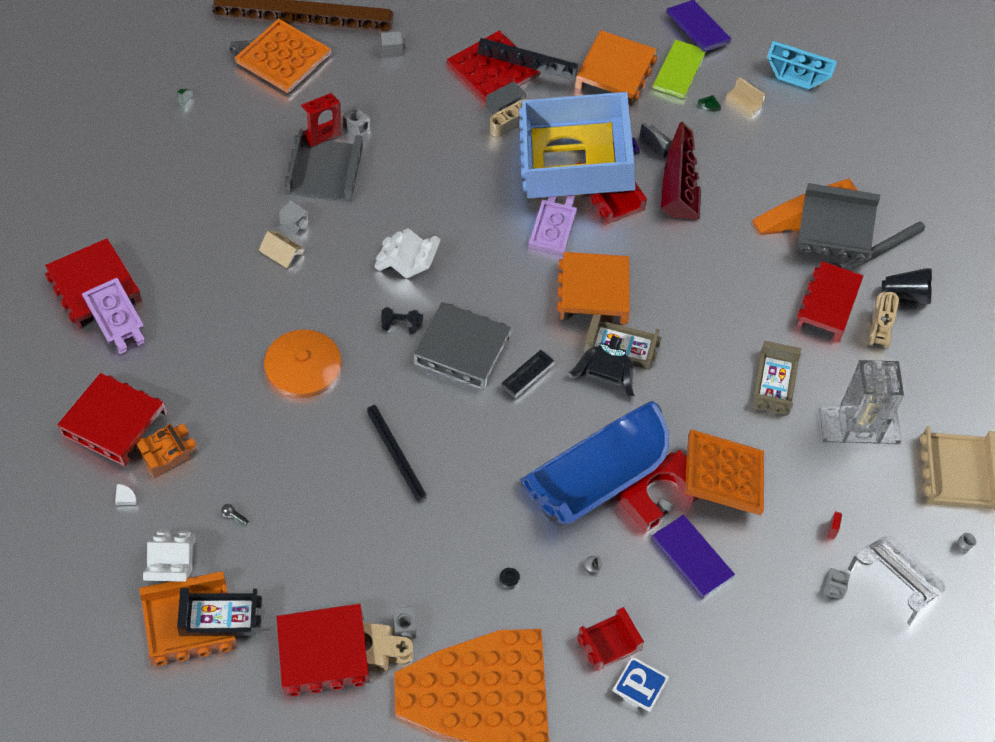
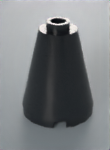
(911, 285)

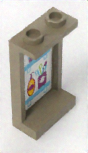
(637, 343)
(776, 377)

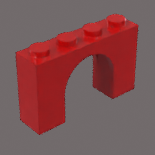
(636, 499)

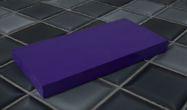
(698, 25)
(693, 556)

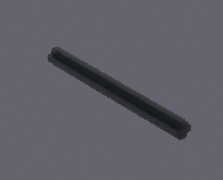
(396, 453)

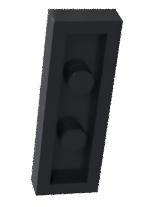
(527, 373)

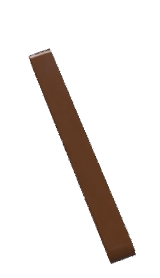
(307, 13)

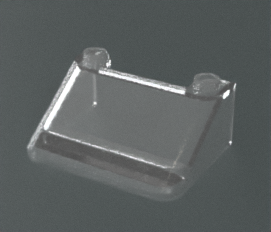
(910, 570)

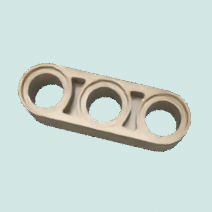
(506, 120)

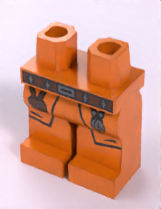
(165, 449)

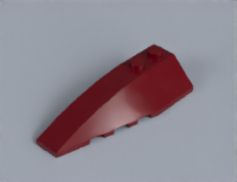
(679, 187)

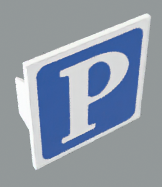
(640, 684)

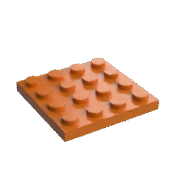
(283, 55)
(725, 472)

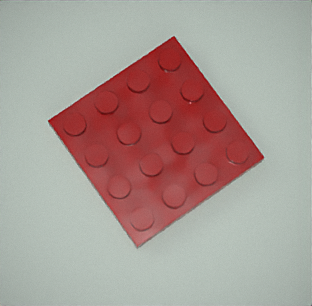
(486, 73)

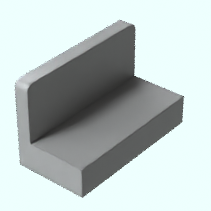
(655, 139)

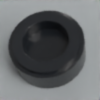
(509, 578)

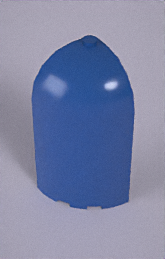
(601, 464)

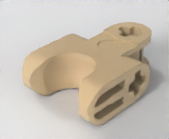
(885, 306)
(386, 647)

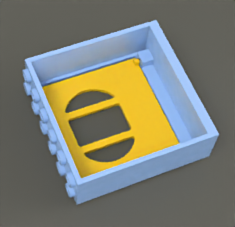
(588, 121)

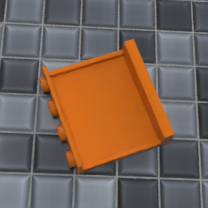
(617, 65)
(594, 285)
(161, 615)

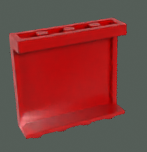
(85, 271)
(110, 418)
(322, 650)

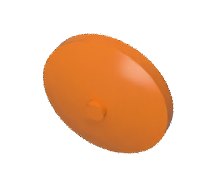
(302, 363)

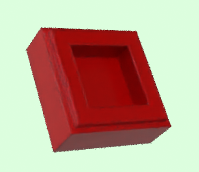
(834, 525)

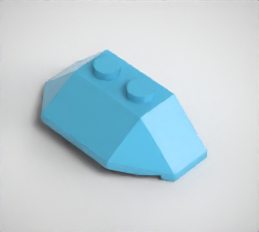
(799, 66)

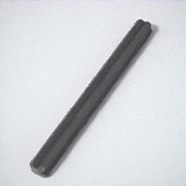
(886, 245)

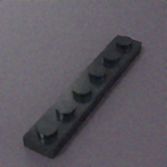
(527, 59)

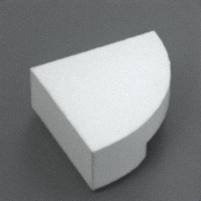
(125, 496)

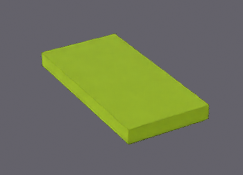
(679, 69)

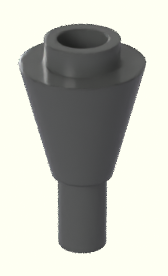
(238, 46)

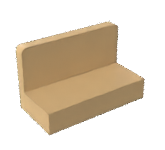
(746, 97)
(280, 248)

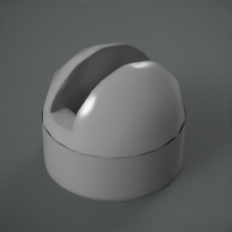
(664, 506)
(966, 541)
(593, 561)

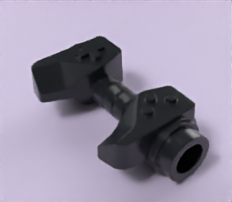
(413, 319)

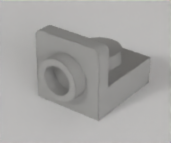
(836, 583)

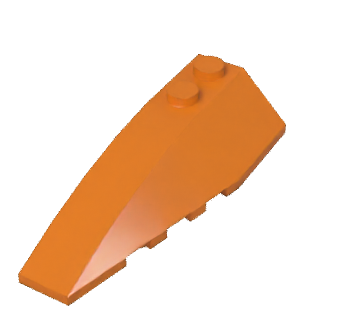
(789, 214)

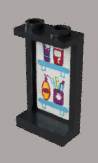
(218, 613)

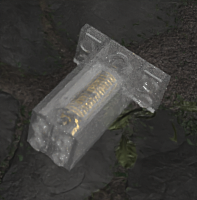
(868, 407)

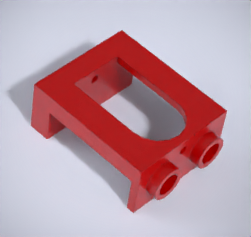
(320, 133)

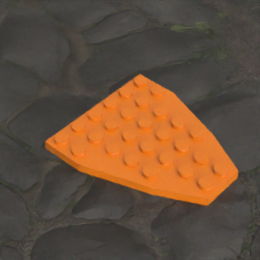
(479, 689)

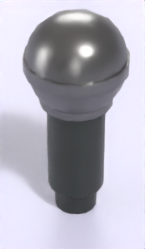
(230, 512)

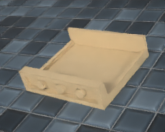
(959, 469)

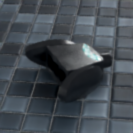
(607, 363)

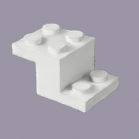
(407, 253)
(169, 556)

